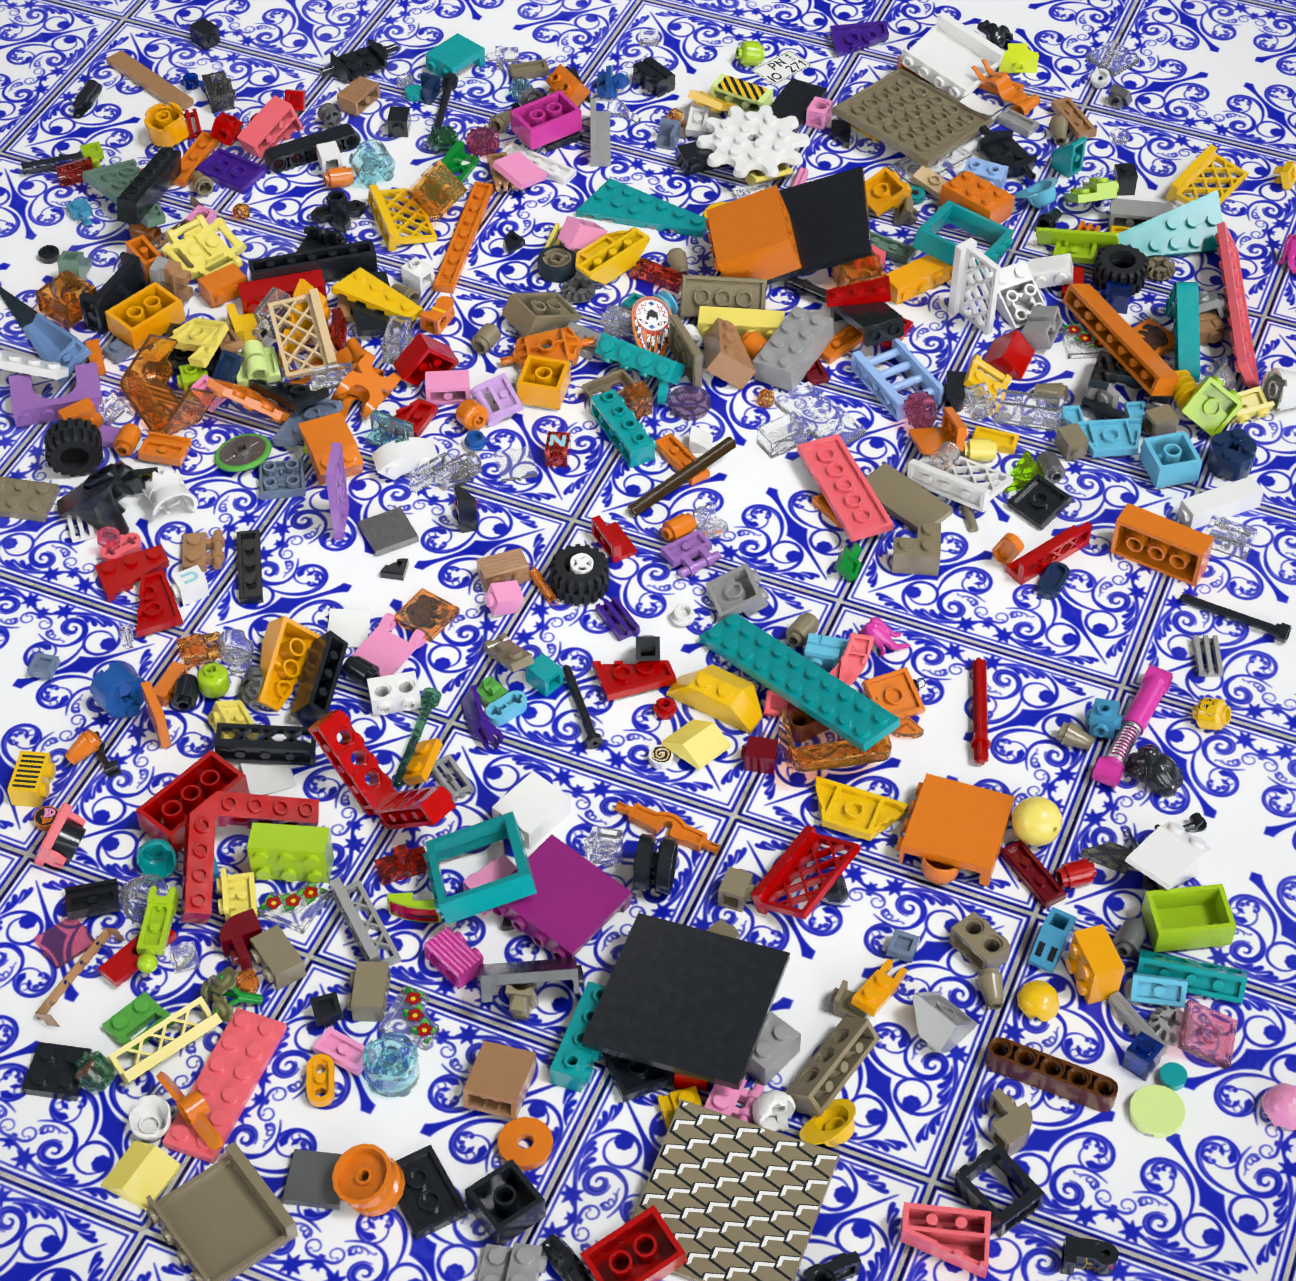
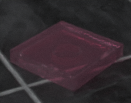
(1207, 1034)

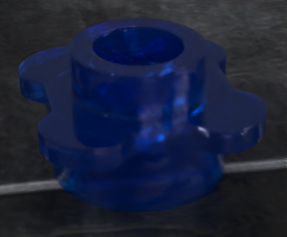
(191, 81)

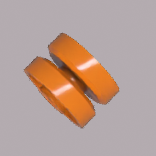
(368, 1180)

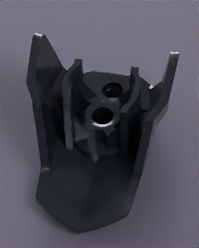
(99, 495)

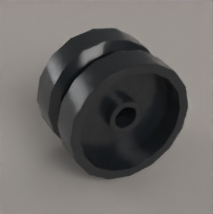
(653, 863)

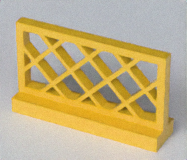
(1195, 174)
(386, 219)

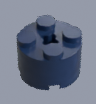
(1231, 454)

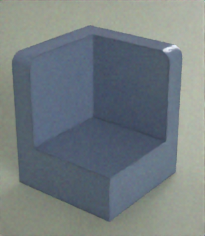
(668, 134)

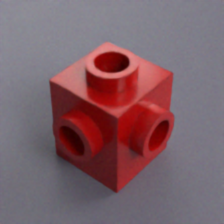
(226, 129)

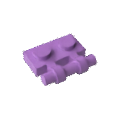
(687, 548)

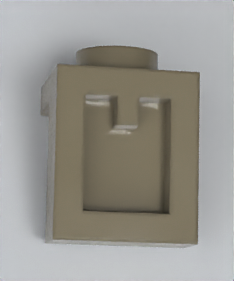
(842, 1004)

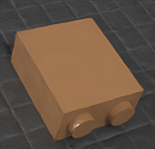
(499, 1080)

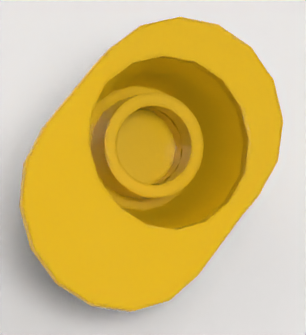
(833, 1126)

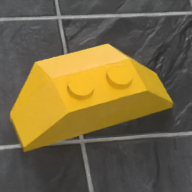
(611, 255)
(719, 696)

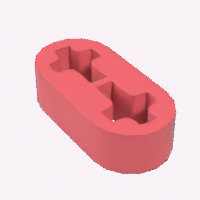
(123, 548)

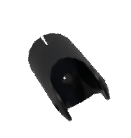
(86, 98)

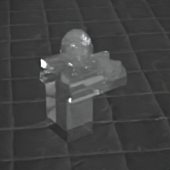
(502, 55)

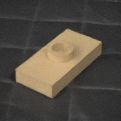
(929, 181)

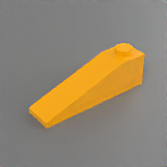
(302, 289)
(283, 660)

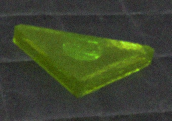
(1023, 472)

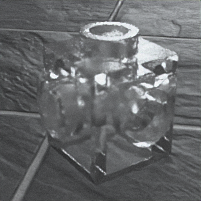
(617, 321)
(978, 401)

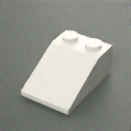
(1170, 855)

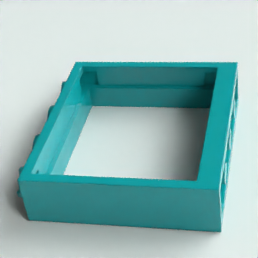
(943, 249)
(489, 894)

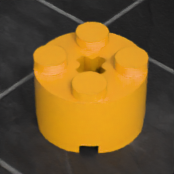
(166, 124)

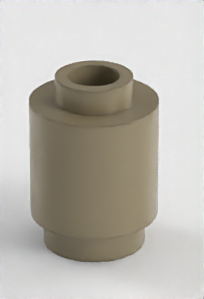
(485, 338)
(799, 630)

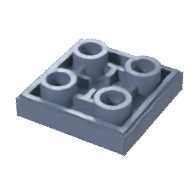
(282, 479)

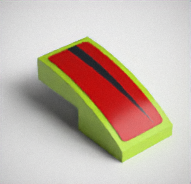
(404, 907)

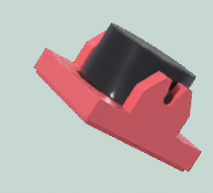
(61, 838)

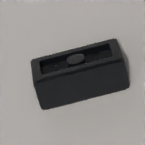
(465, 510)

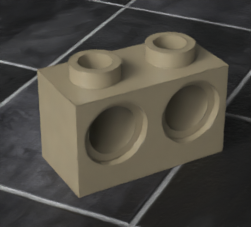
(977, 946)

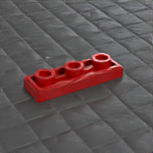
(124, 962)

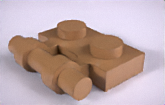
(195, 550)

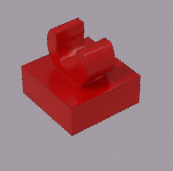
(296, 98)

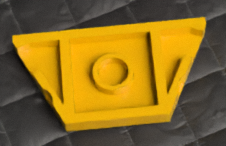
(856, 810)

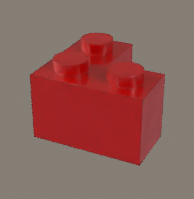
(423, 356)

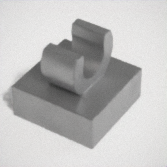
(1119, 94)

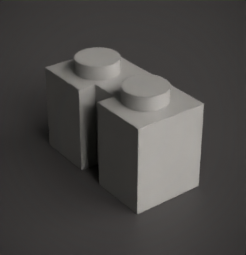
(1042, 327)

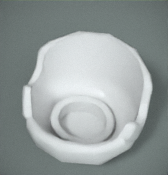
(150, 1117)

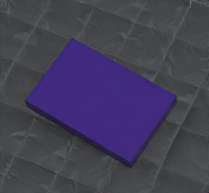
(231, 170)

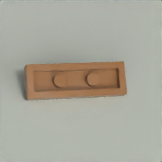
(1077, 121)

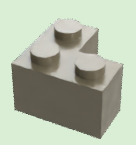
(918, 554)

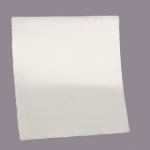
(979, 105)
(350, 625)
(268, 778)

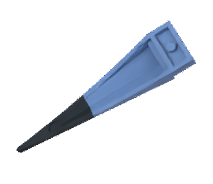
(47, 338)

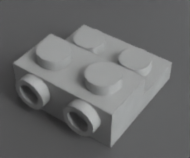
(738, 592)
(513, 1263)

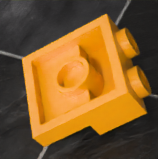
(885, 191)

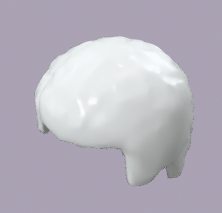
(773, 1110)

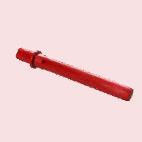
(980, 712)

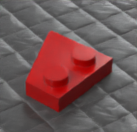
(419, 413)

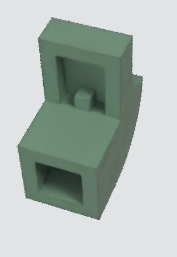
(74, 263)

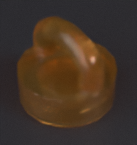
(676, 114)
(248, 981)

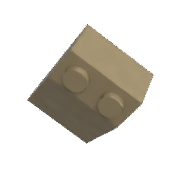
(538, 312)

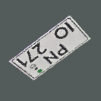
(781, 67)

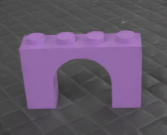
(32, 409)

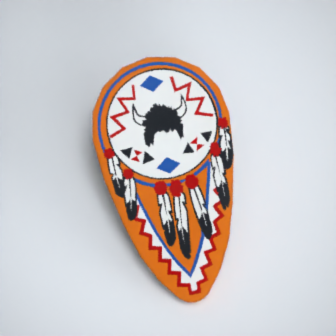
(651, 324)

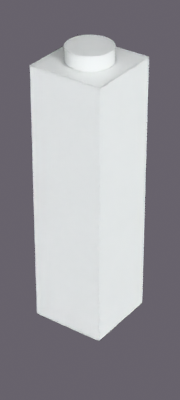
(1220, 501)

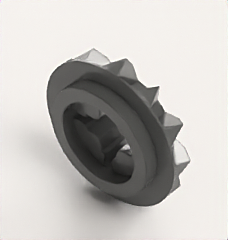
(584, 294)
(250, 685)

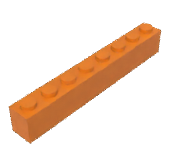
(1121, 340)

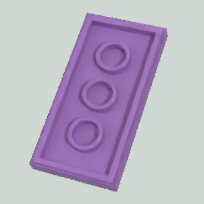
(337, 491)

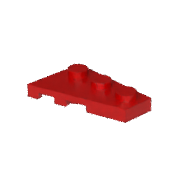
(864, 292)
(127, 570)
(156, 605)
(629, 679)

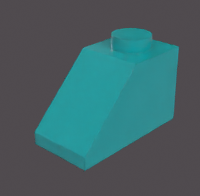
(1069, 157)

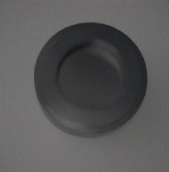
(48, 254)

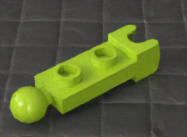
(156, 928)

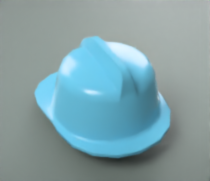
(1040, 193)

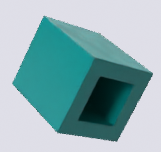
(544, 675)

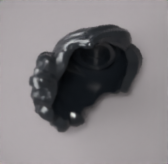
(1155, 770)

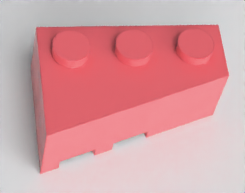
(269, 127)
(949, 1234)

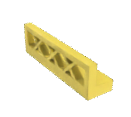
(170, 1048)

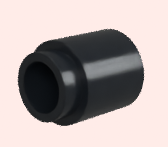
(360, 669)
(185, 692)

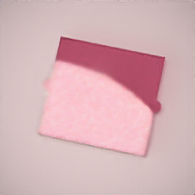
(64, 942)

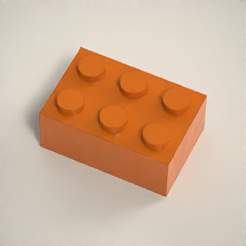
(978, 196)

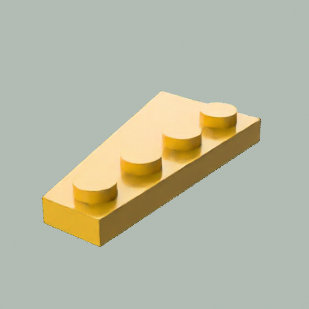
(376, 295)

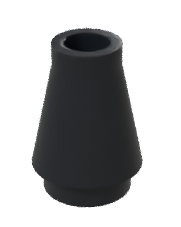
(1049, 219)

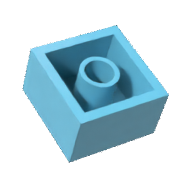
(1170, 459)

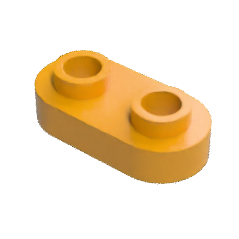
(320, 1082)

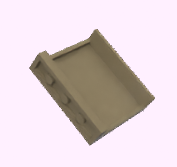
(223, 1219)

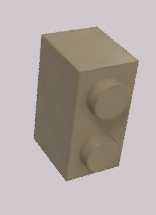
(277, 957)
(370, 991)

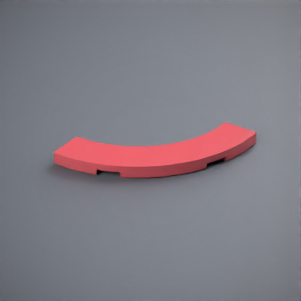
(846, 670)

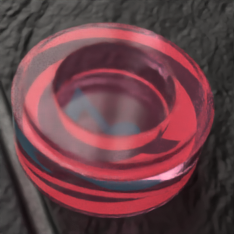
(108, 537)

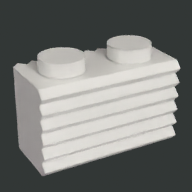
(1052, 270)

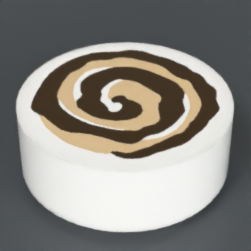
(660, 757)

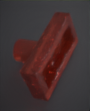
(338, 329)
(401, 864)

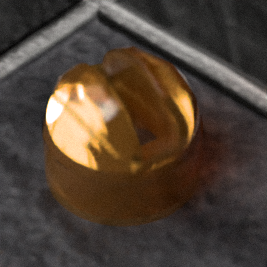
(243, 208)
(769, 398)

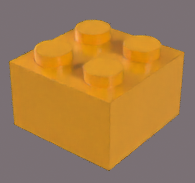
(544, 382)
(1094, 964)

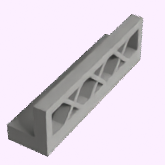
(600, 136)
(360, 928)

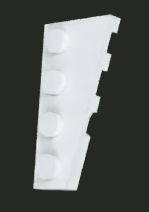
(32, 366)

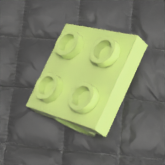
(258, 363)

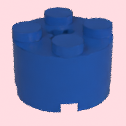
(118, 690)

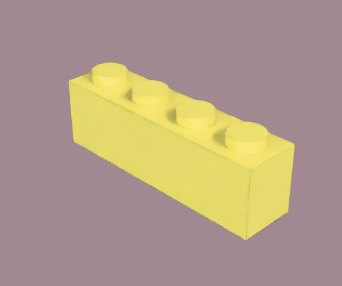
(744, 320)

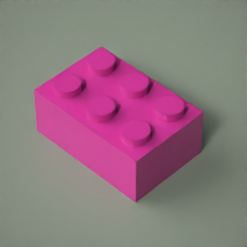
(546, 120)

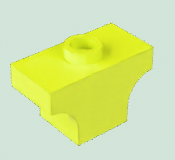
(1019, 59)

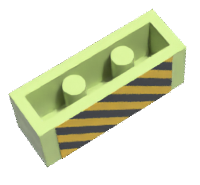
(742, 93)

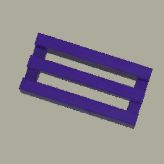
(611, 606)

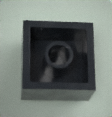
(505, 1203)

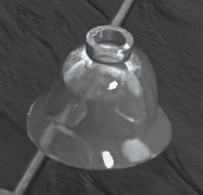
(1223, 371)
(135, 894)

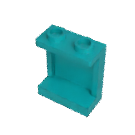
(454, 55)

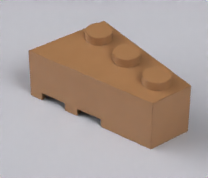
(727, 355)

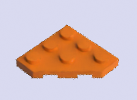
(248, 398)

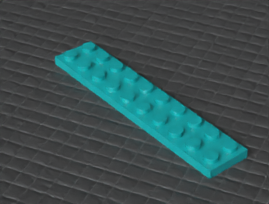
(800, 681)

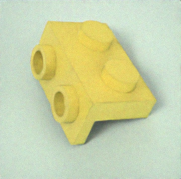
(1254, 405)
(237, 893)

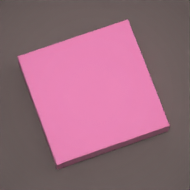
(519, 170)

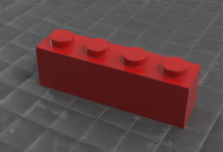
(254, 291)

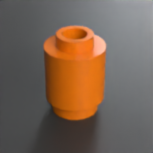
(338, 177)
(127, 439)
(678, 527)

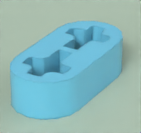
(506, 708)

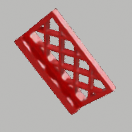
(791, 867)

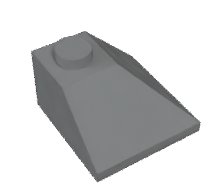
(940, 1021)

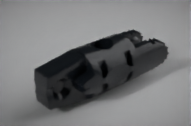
(564, 1260)

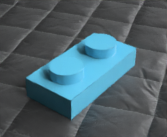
(1158, 990)

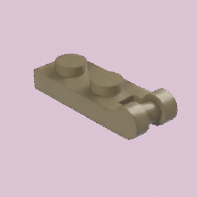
(508, 653)

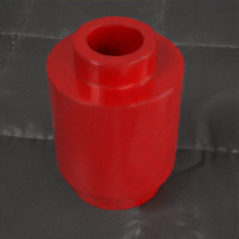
(1076, 873)

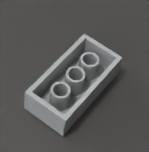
(793, 348)
(774, 1049)

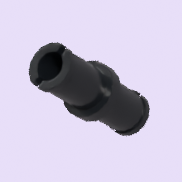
(1102, 410)

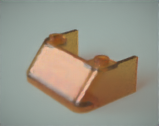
(150, 395)
(829, 754)

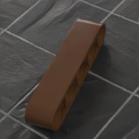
(1065, 1074)

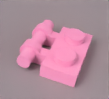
(725, 1100)

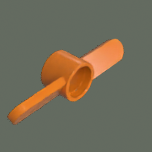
(193, 1110)

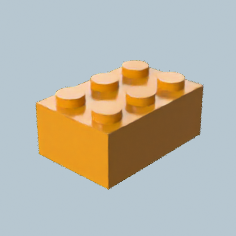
(144, 314)

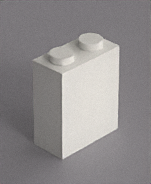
(536, 807)

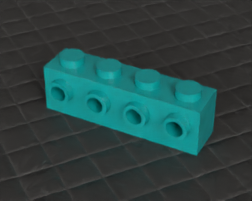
(635, 357)
(622, 428)
(573, 1062)

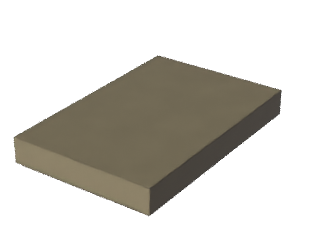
(685, 350)

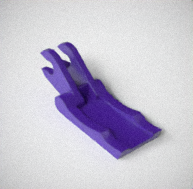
(478, 720)

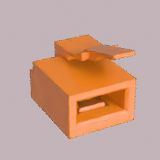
(82, 409)

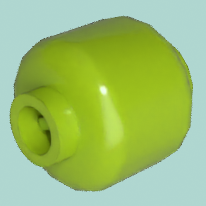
(750, 53)
(213, 680)

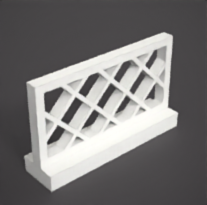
(963, 283)
(957, 486)

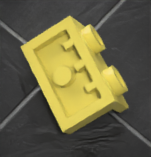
(230, 712)

